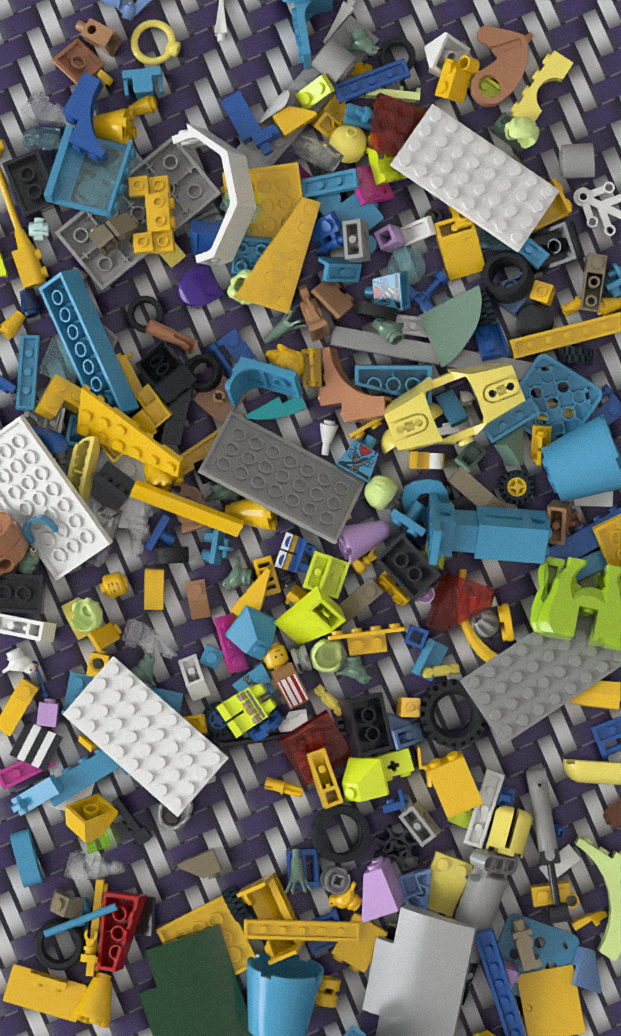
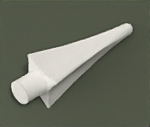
(345, 11)
(221, 27)

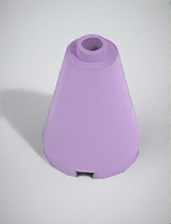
(361, 538)

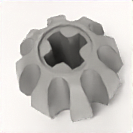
(485, 623)

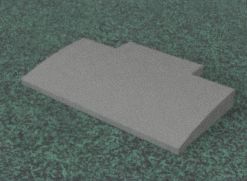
(191, 194)
(420, 975)

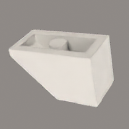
(194, 677)

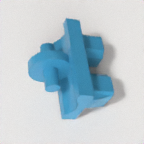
(358, 116)
(614, 281)
(219, 547)

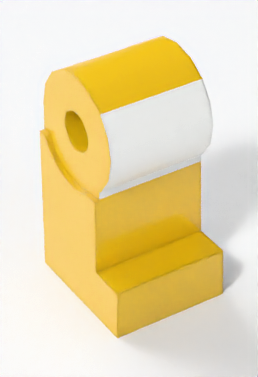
(426, 460)

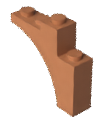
(340, 391)

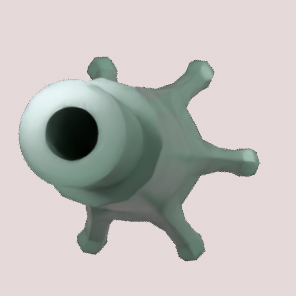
(284, 327)
(297, 873)

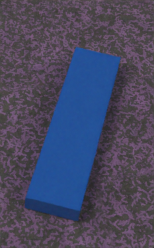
(371, 81)

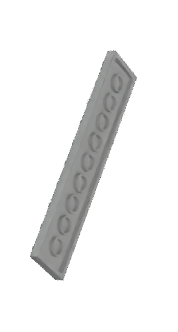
(254, 155)

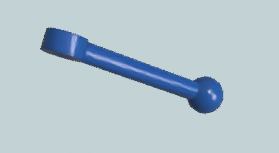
(45, 694)

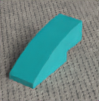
(276, 409)

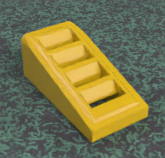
(256, 562)

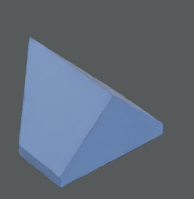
(404, 731)

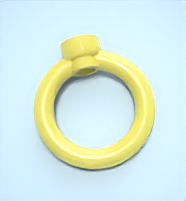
(172, 47)

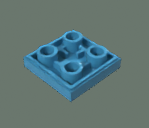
(249, 253)

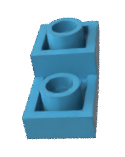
(594, 564)

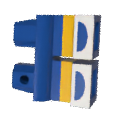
(293, 562)

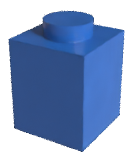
(416, 636)

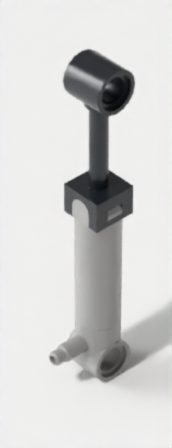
(546, 839)

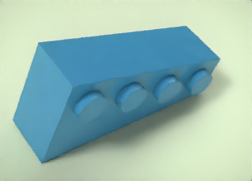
(392, 378)

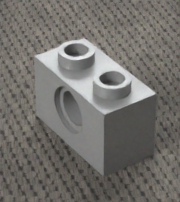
(356, 240)
(420, 823)

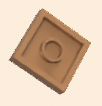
(217, 401)

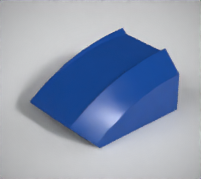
(202, 236)

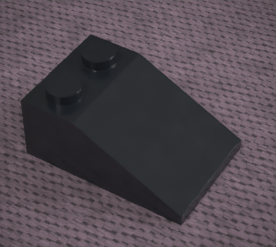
(561, 243)

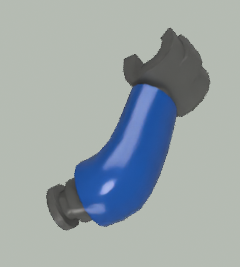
(54, 441)

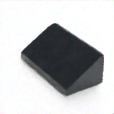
(147, 918)

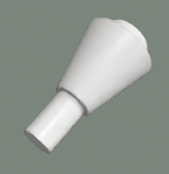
(328, 429)

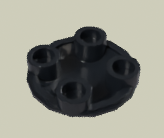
(534, 319)

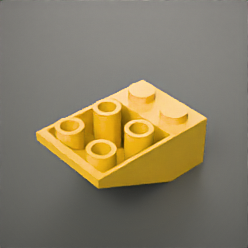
(459, 249)

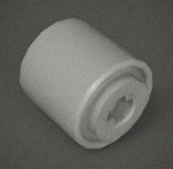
(334, 61)
(577, 161)

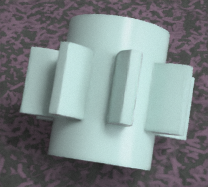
(39, 229)

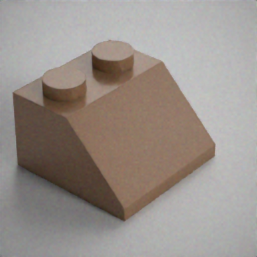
(332, 299)

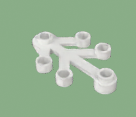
(602, 206)

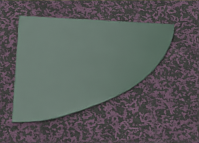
(452, 324)

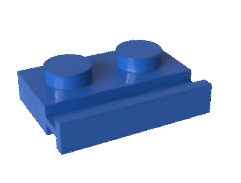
(490, 342)

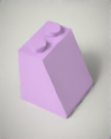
(380, 890)

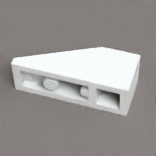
(27, 628)

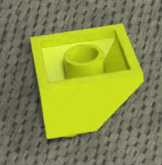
(364, 779)

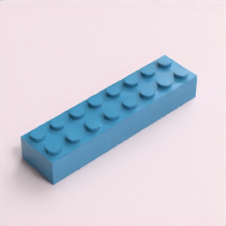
(87, 340)

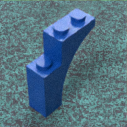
(81, 111)

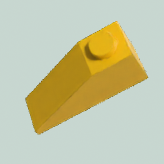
(255, 594)
(105, 636)
(17, 705)
(324, 778)

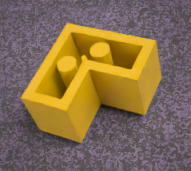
(57, 394)

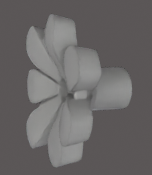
(396, 500)

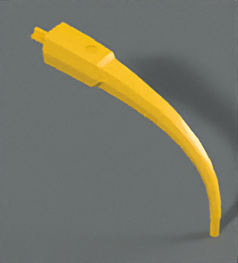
(600, 695)

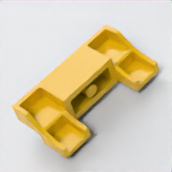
(158, 213)
(149, 417)

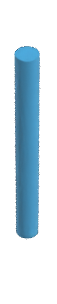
(80, 920)

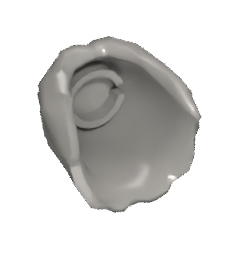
(170, 820)

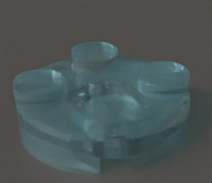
(410, 256)

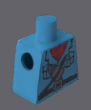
(390, 290)
(360, 458)

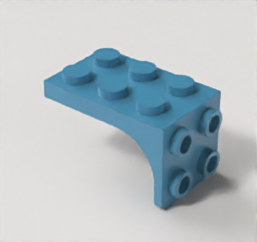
(300, 16)
(253, 374)

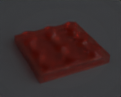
(393, 124)
(312, 736)

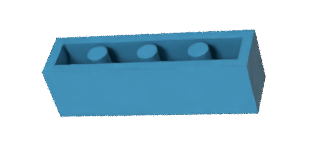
(83, 775)

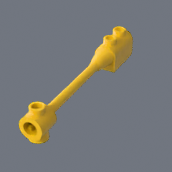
(26, 256)

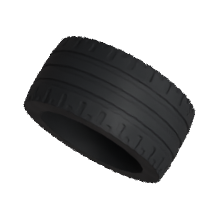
(362, 840)

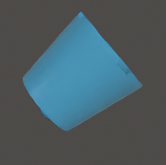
(583, 461)
(281, 995)

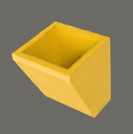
(454, 783)

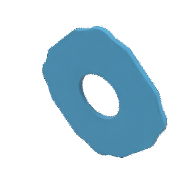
(416, 488)

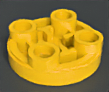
(506, 628)

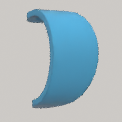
(38, 518)

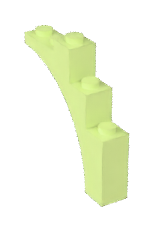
(611, 871)

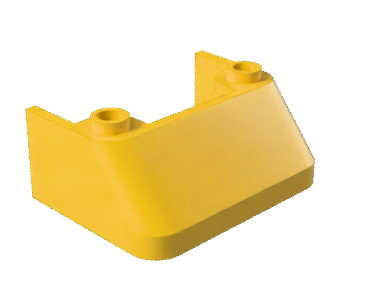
(271, 902)

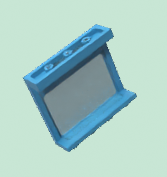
(89, 184)

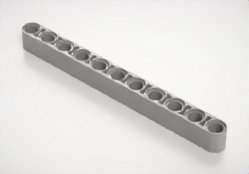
(413, 350)

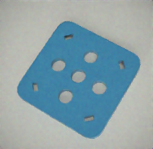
(572, 398)
(550, 952)

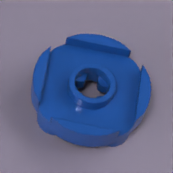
(260, 730)

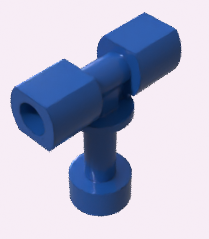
(423, 298)

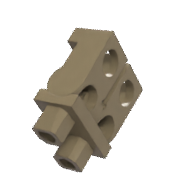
(524, 943)

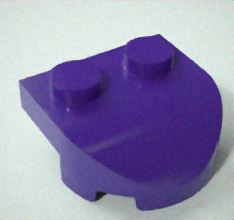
(199, 287)

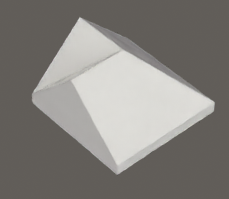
(444, 47)

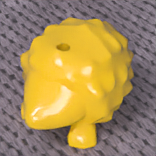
(287, 358)

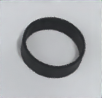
(375, 311)

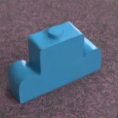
(351, 210)

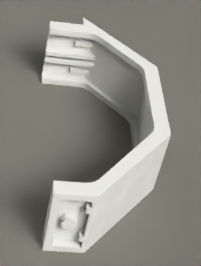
(239, 189)

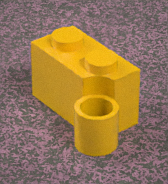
(456, 78)
(542, 895)

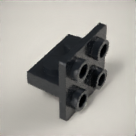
(111, 486)

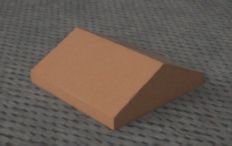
(76, 60)

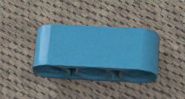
(26, 858)

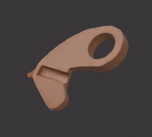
(508, 68)

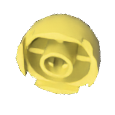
(349, 142)

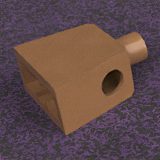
(99, 36)

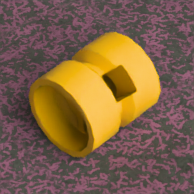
(328, 998)

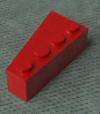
(118, 928)

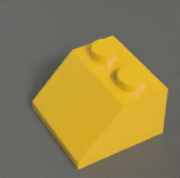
(90, 817)

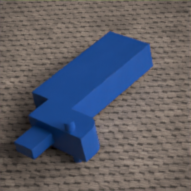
(247, 125)

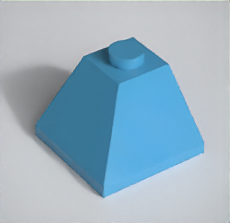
(253, 632)

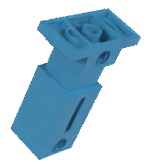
(487, 532)

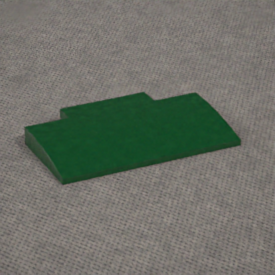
(194, 988)

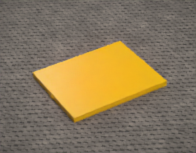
(551, 1002)

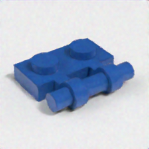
(323, 227)

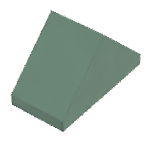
(512, 447)
(470, 456)

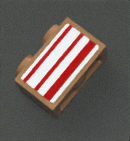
(290, 686)

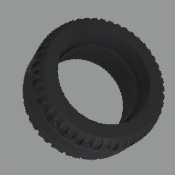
(503, 260)
(50, 962)

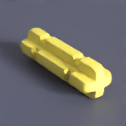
(441, 670)
(328, 699)

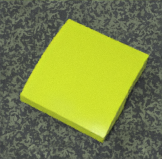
(326, 573)

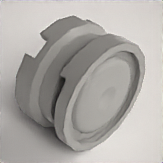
(301, 659)
(335, 879)

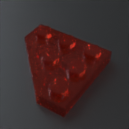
(457, 602)

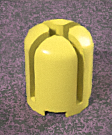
(518, 834)

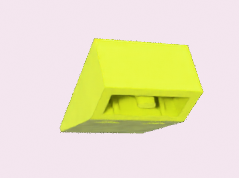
(311, 617)

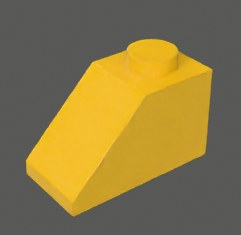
(292, 119)

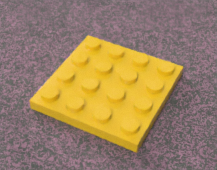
(277, 191)
(207, 915)

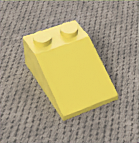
(447, 882)

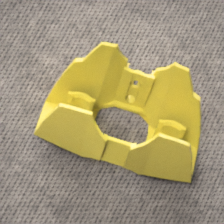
(414, 405)

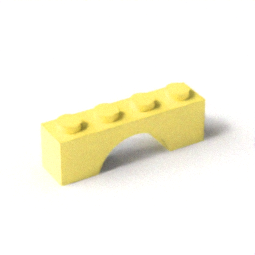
(554, 69)

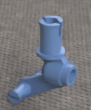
(127, 9)

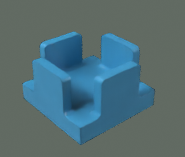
(143, 81)

